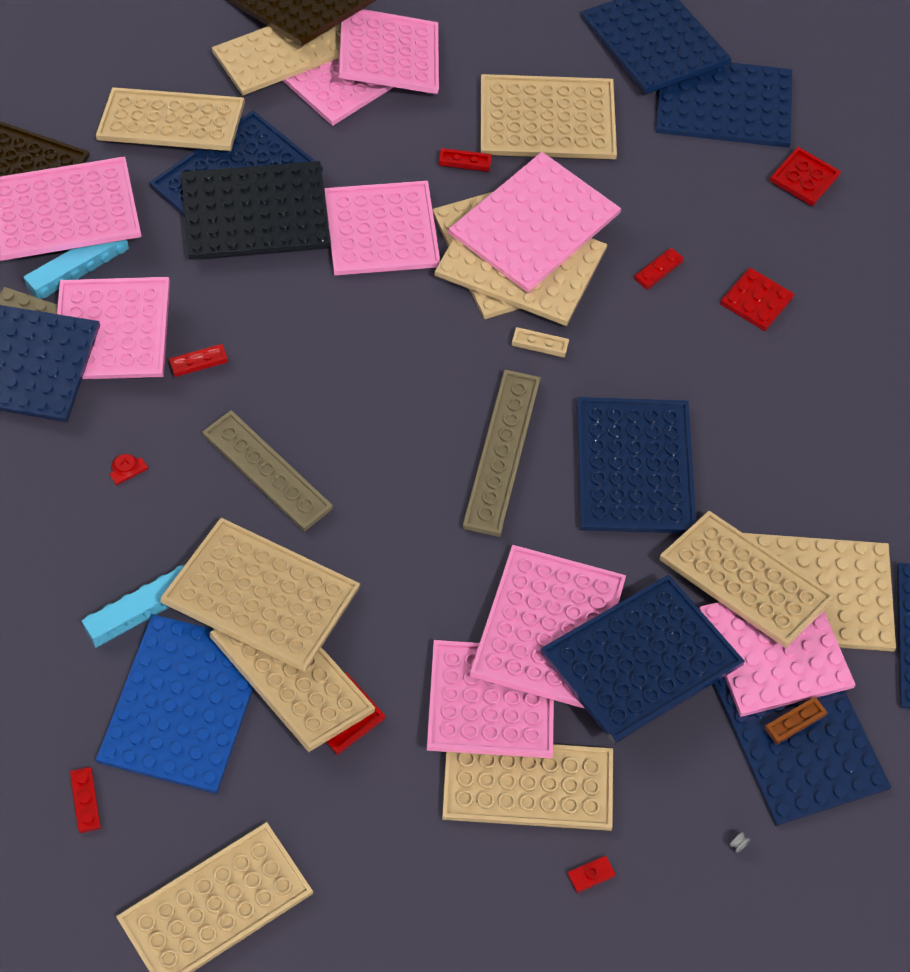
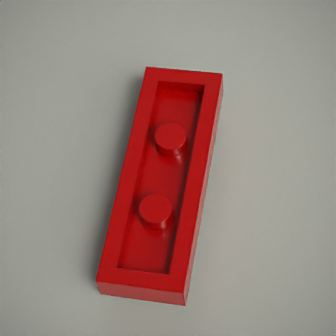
(465, 159)
(659, 268)
(198, 360)
(85, 800)

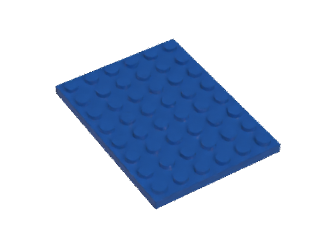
(177, 708)

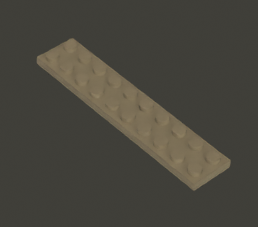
(501, 453)

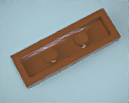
(795, 720)

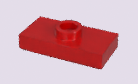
(591, 874)

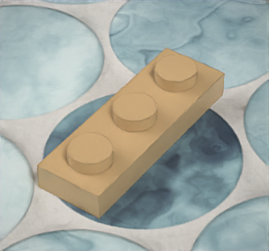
(540, 342)

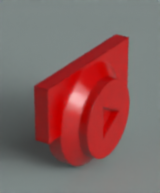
(126, 467)

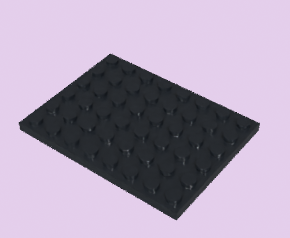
(255, 210)

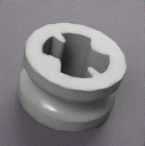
(740, 842)

